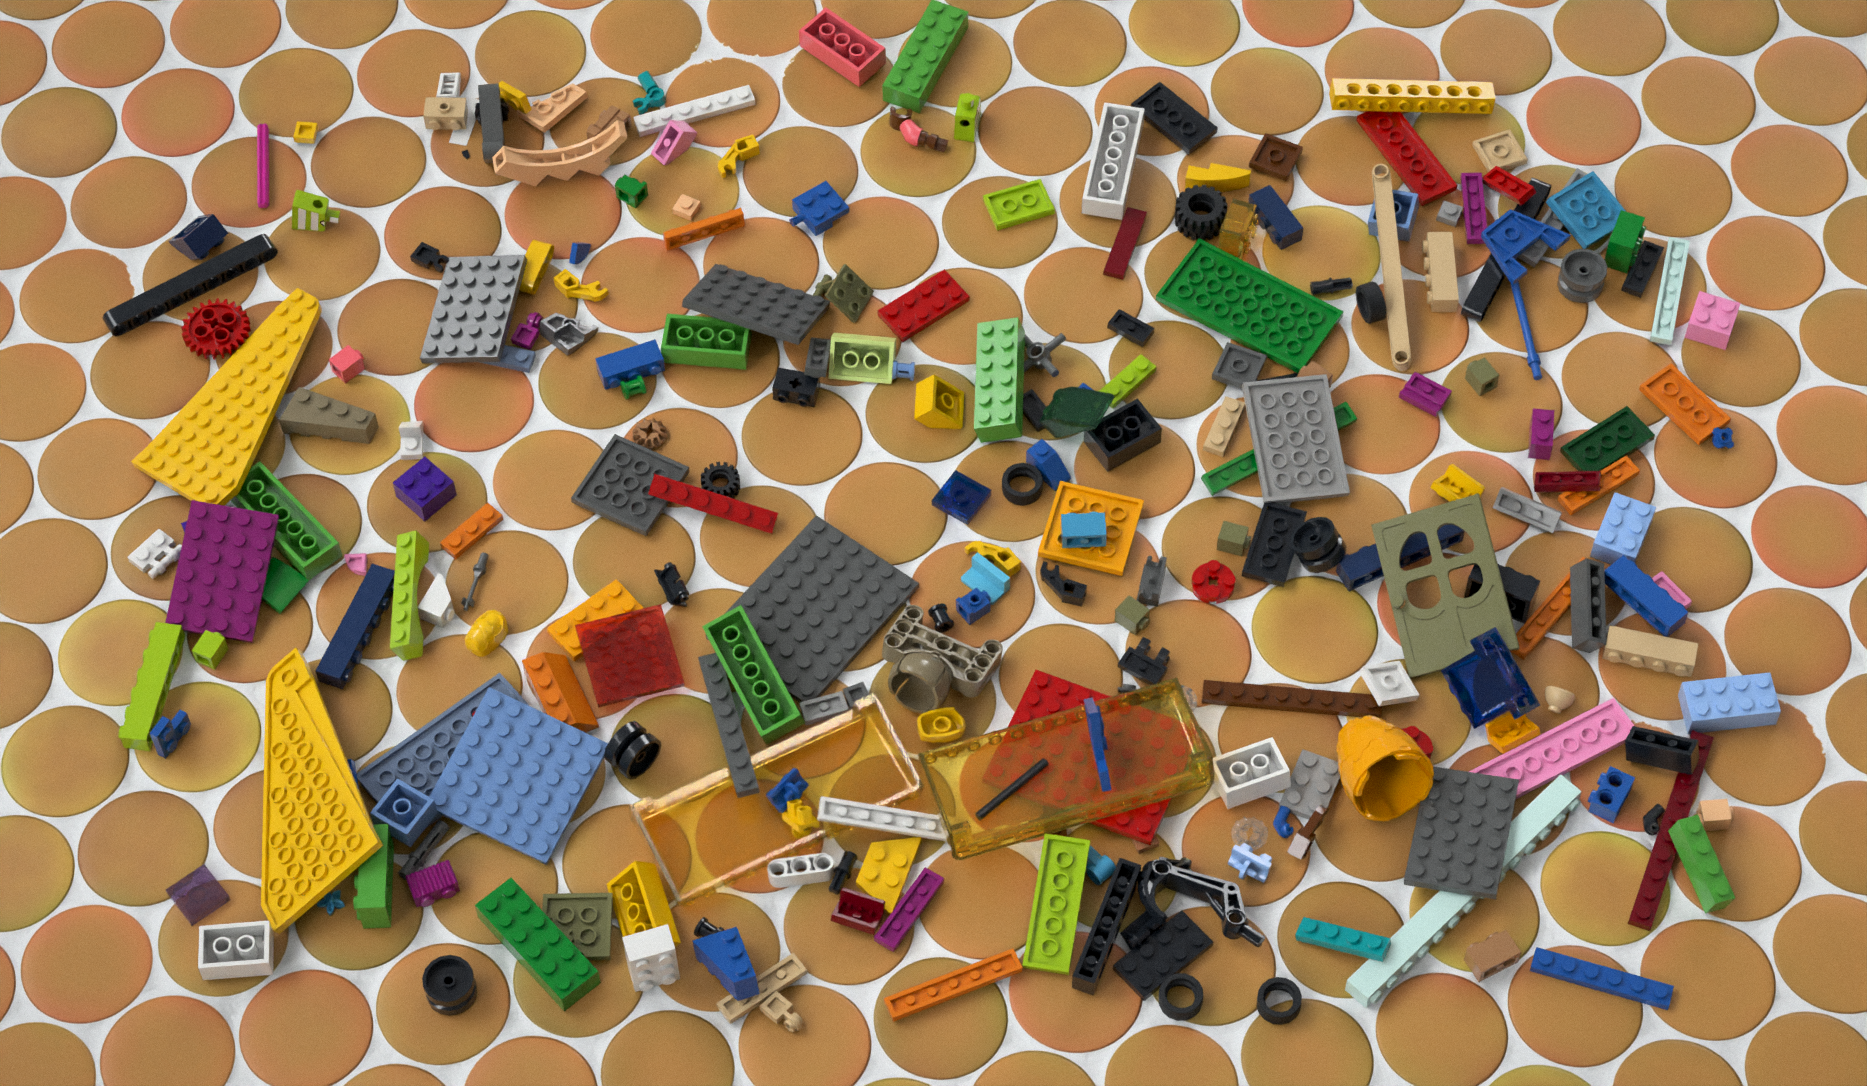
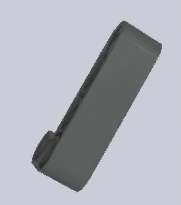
(491, 120)

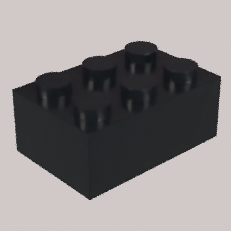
(1123, 435)
(1519, 590)

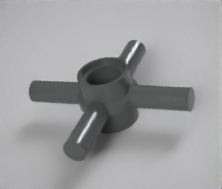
(1040, 355)

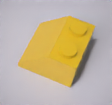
(939, 404)

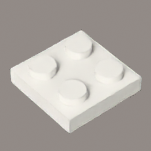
(1389, 683)

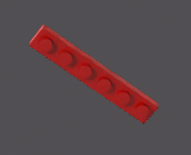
(713, 503)

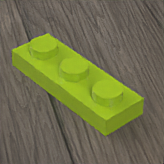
(1129, 379)

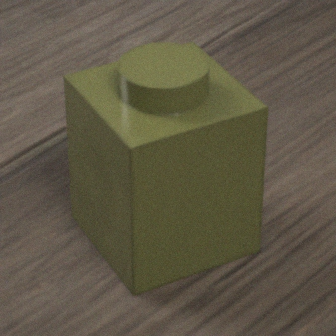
(1481, 376)
(1233, 538)
(1132, 615)

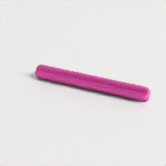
(263, 165)

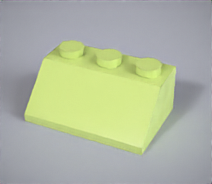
(862, 358)

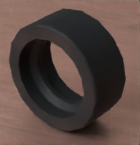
(1371, 302)
(1025, 470)
(1283, 984)
(1176, 1013)

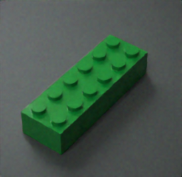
(537, 944)

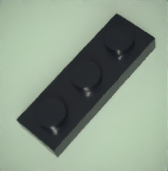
(1642, 269)

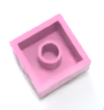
(1712, 320)

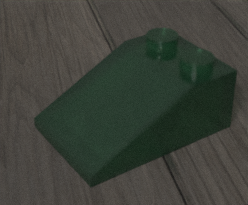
(1075, 411)

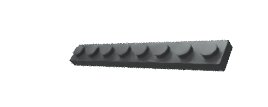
(728, 725)

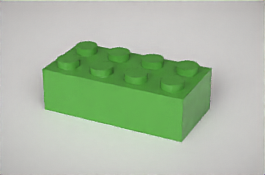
(705, 342)
(376, 884)

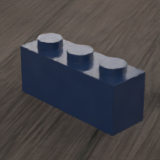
(1276, 218)

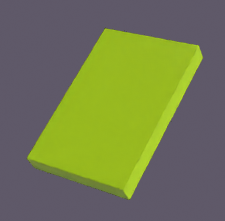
(1018, 204)

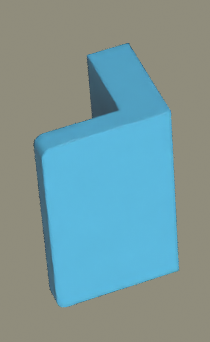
(986, 577)

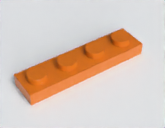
(703, 229)
(1612, 478)

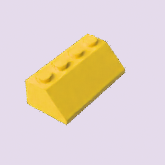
(641, 900)

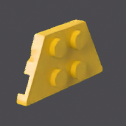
(887, 869)

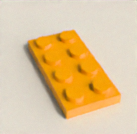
(607, 602)

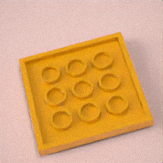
(1121, 519)

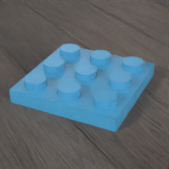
(1586, 209)

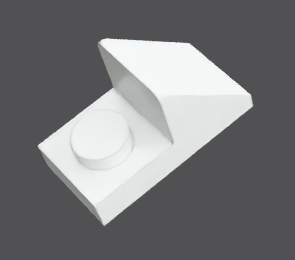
(411, 440)

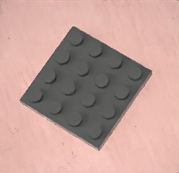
(621, 482)

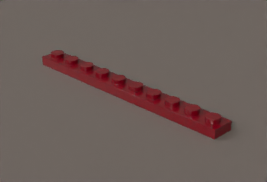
(1664, 848)

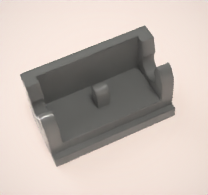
(1152, 581)

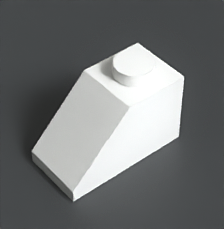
(437, 604)

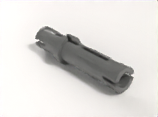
(417, 858)

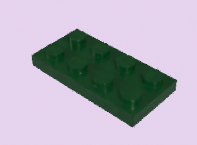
(1608, 441)

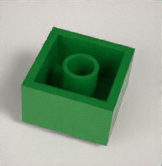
(1625, 241)

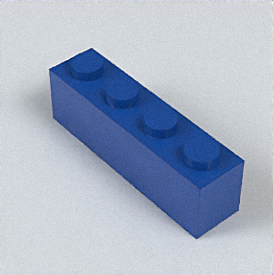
(1645, 596)

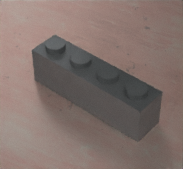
(1588, 605)

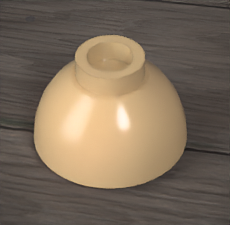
(1558, 698)

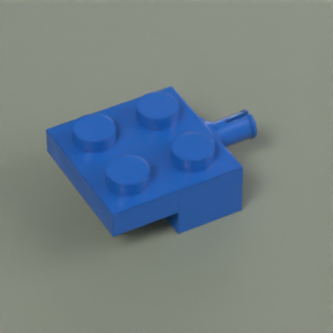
(818, 208)

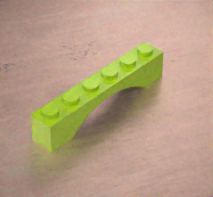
(406, 631)

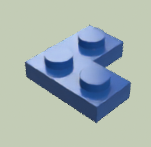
(168, 733)

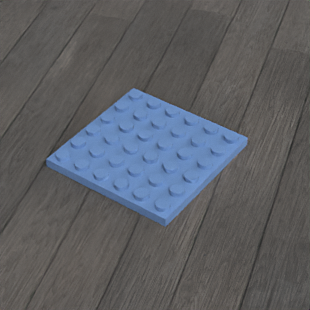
(518, 775)

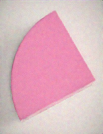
(357, 563)

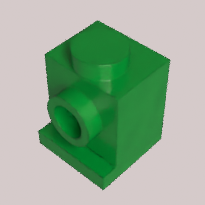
(631, 190)

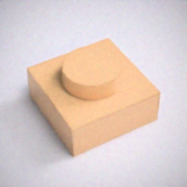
(686, 207)

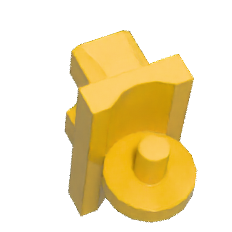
(799, 818)

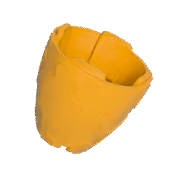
(1382, 768)

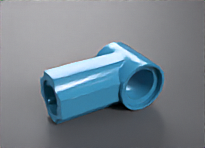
(1099, 867)

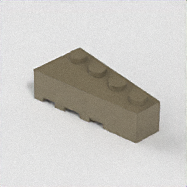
(327, 417)

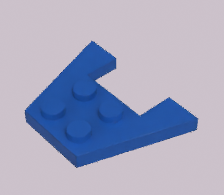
(1513, 235)
(1098, 741)

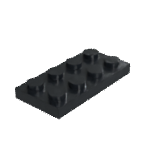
(1175, 118)
(1270, 548)
(1162, 955)

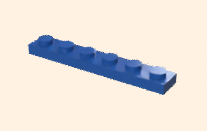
(1602, 978)

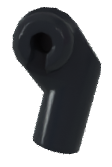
(1650, 819)

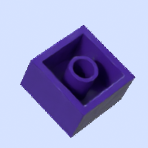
(424, 488)

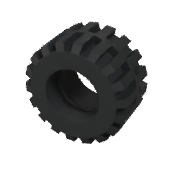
(1200, 200)

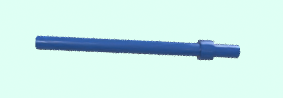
(1533, 359)

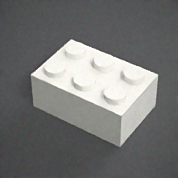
(1250, 773)
(236, 950)
(651, 958)

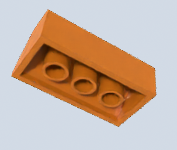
(559, 690)

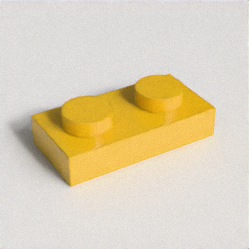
(514, 97)

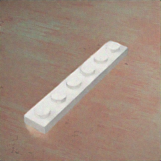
(695, 110)
(880, 818)

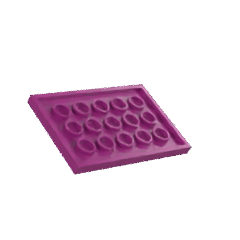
(222, 570)

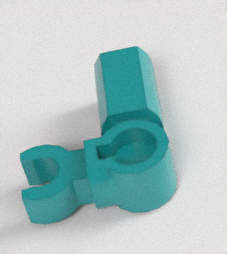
(655, 95)

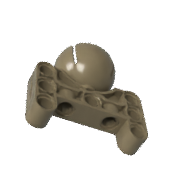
(934, 662)

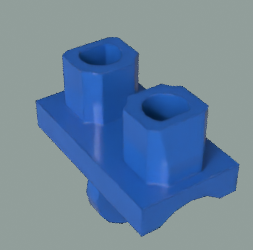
(787, 789)

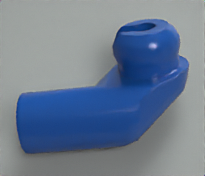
(1280, 824)

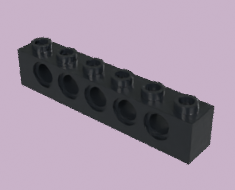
(1106, 927)

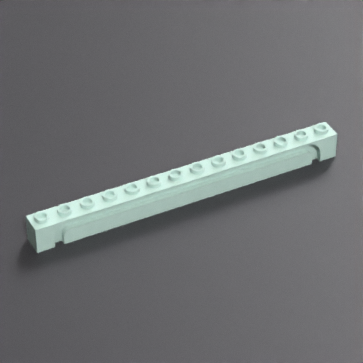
(1446, 907)

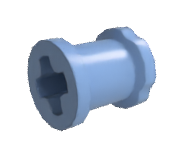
(903, 370)

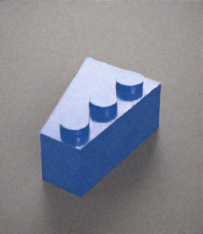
(728, 960)

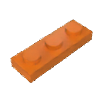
(471, 531)

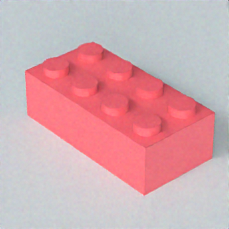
(842, 47)

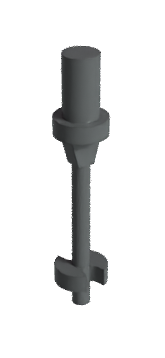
(479, 570)

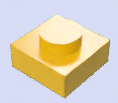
(305, 132)

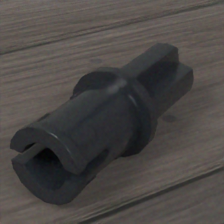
(1330, 285)
(842, 872)

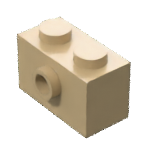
(445, 113)

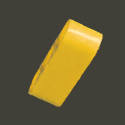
(538, 259)

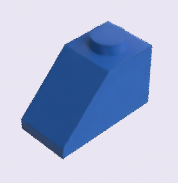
(1048, 463)

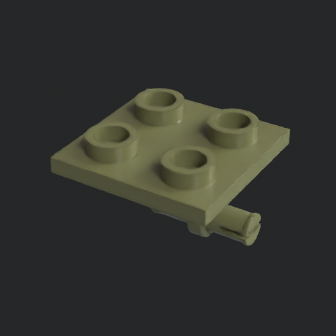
(846, 292)

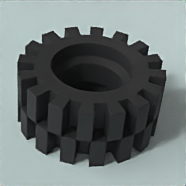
(725, 472)

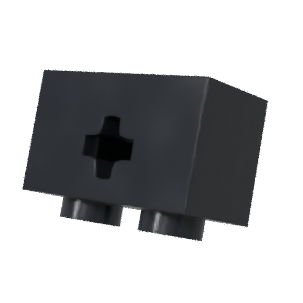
(795, 388)

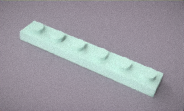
(1669, 291)

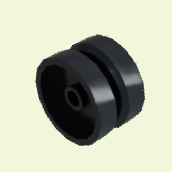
(1318, 544)
(632, 750)
(449, 985)

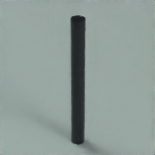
(1011, 789)

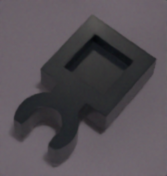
(428, 256)

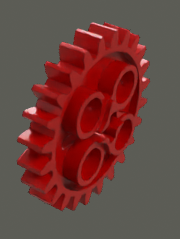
(215, 322)

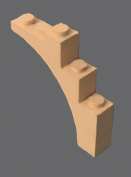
(562, 163)

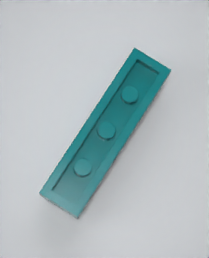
(1343, 939)

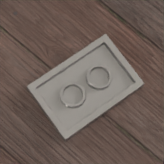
(1311, 784)

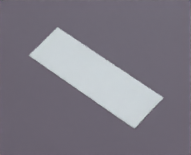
(462, 135)

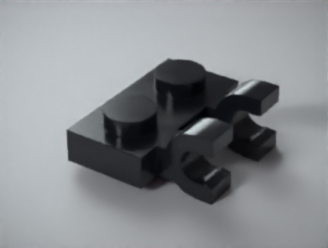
(1143, 667)

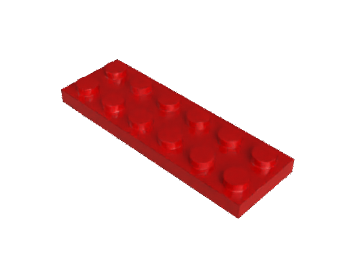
(1407, 154)

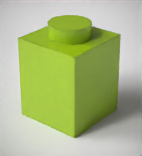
(210, 649)

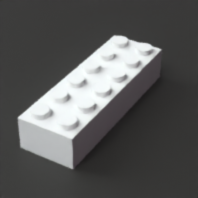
(1113, 161)

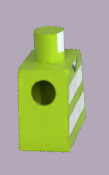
(967, 109)
(312, 212)

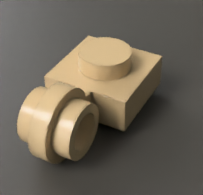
(777, 1008)

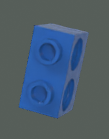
(1613, 795)

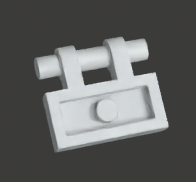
(153, 549)

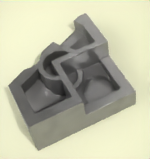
(566, 332)

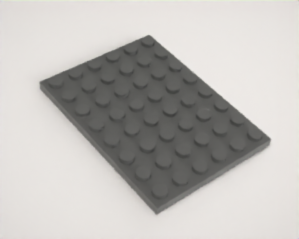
(822, 606)

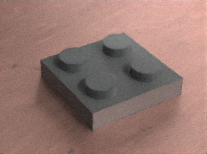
(1238, 365)

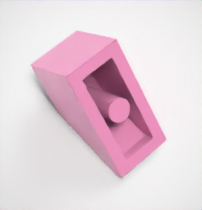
(673, 141)

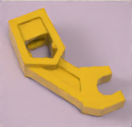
(741, 150)
(589, 292)
(992, 552)

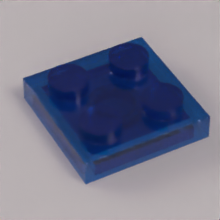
(961, 497)

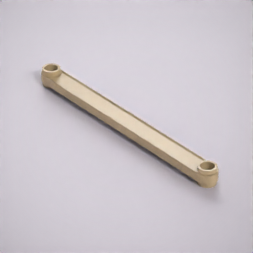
(1391, 267)

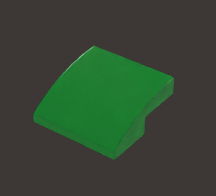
(282, 585)

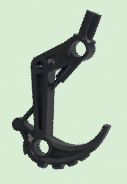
(1179, 877)

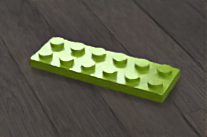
(1056, 904)

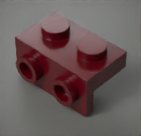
(858, 911)

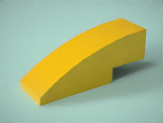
(1218, 176)

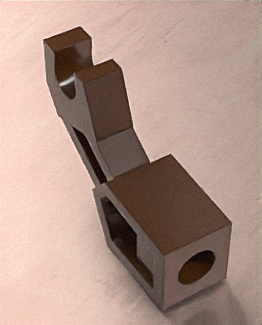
(1305, 836)

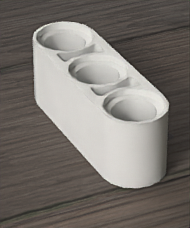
(811, 875)

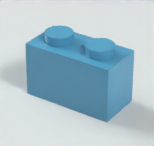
(1083, 530)

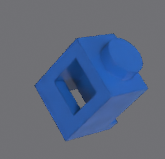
(973, 605)

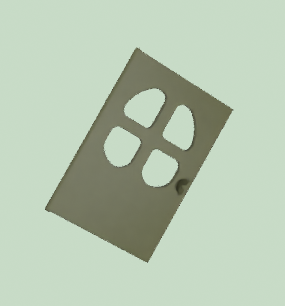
(1443, 633)

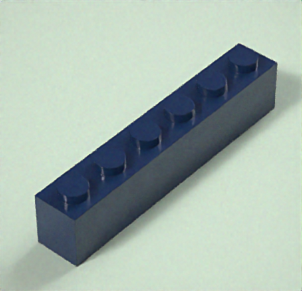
(1365, 564)
(357, 627)

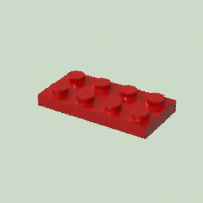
(923, 305)

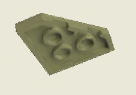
(583, 920)

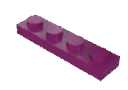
(1473, 207)
(909, 909)

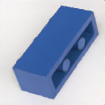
(629, 363)

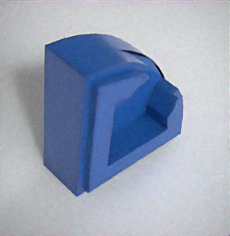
(579, 252)

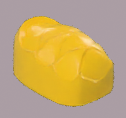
(486, 633)
(941, 725)

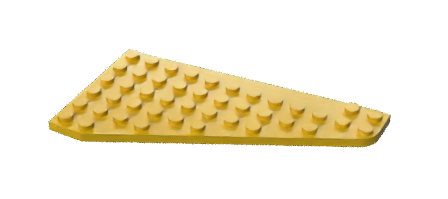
(220, 430)
(311, 804)

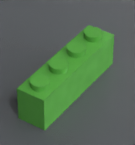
(1701, 864)

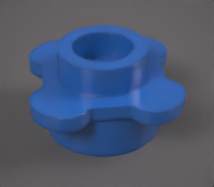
(1718, 442)

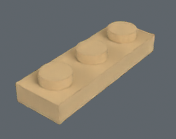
(1224, 426)

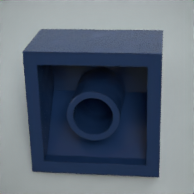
(199, 237)

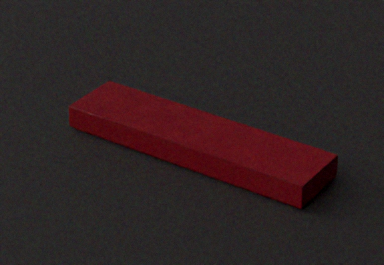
(1125, 243)

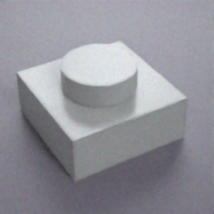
(1449, 213)

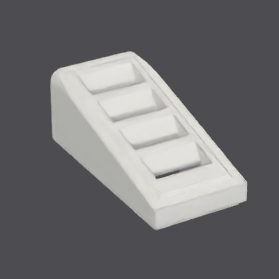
(449, 90)

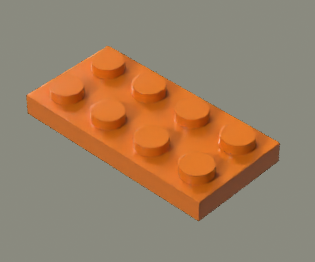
(1684, 403)

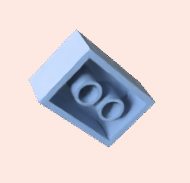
(1622, 529)

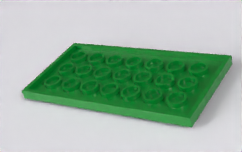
(1249, 306)

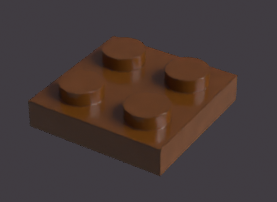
(1275, 157)

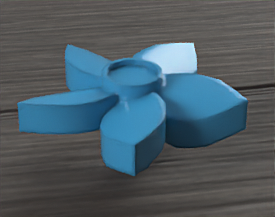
(331, 902)

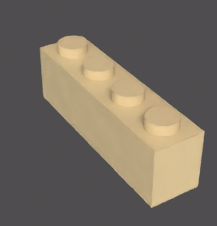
(1441, 272)
(1650, 651)

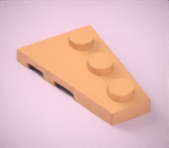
(553, 109)

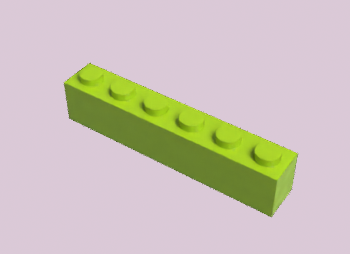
(152, 686)

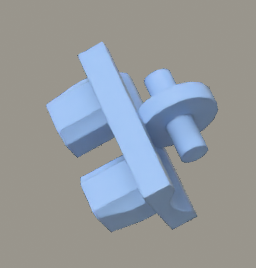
(1249, 863)

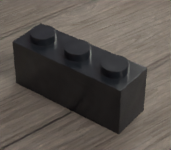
(1662, 750)

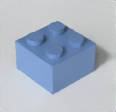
(1406, 210)
(404, 811)

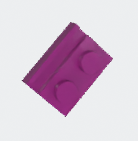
(1425, 394)

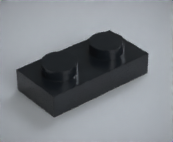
(1130, 328)

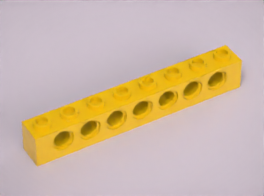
(1412, 96)

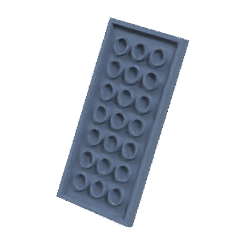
(426, 752)

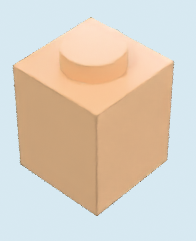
(1715, 814)

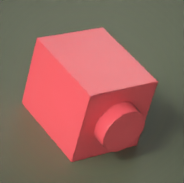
(347, 363)

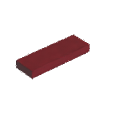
(1567, 481)

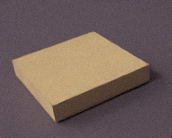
(1500, 151)

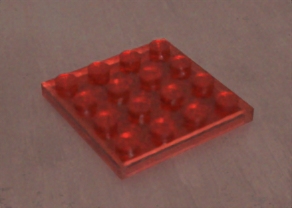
(629, 655)

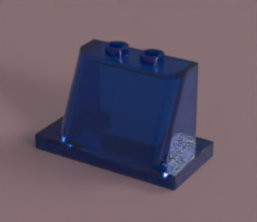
(1489, 681)

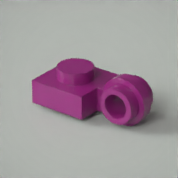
(527, 334)

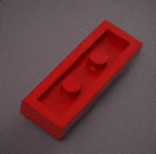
(1508, 185)

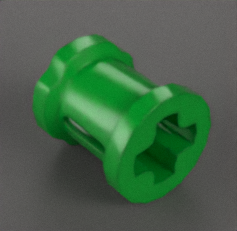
(633, 387)

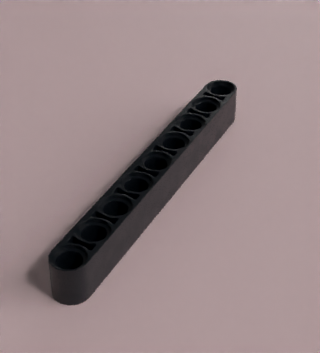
(1492, 274)
(190, 285)

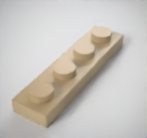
(772, 980)

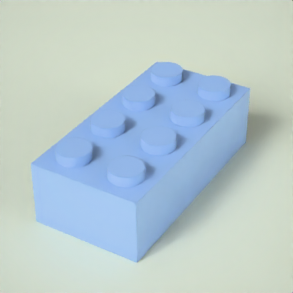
(1729, 703)

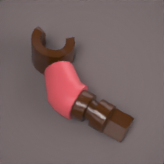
(913, 134)

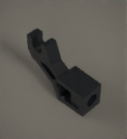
(1053, 580)

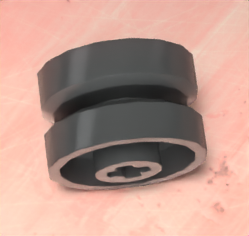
(1582, 275)

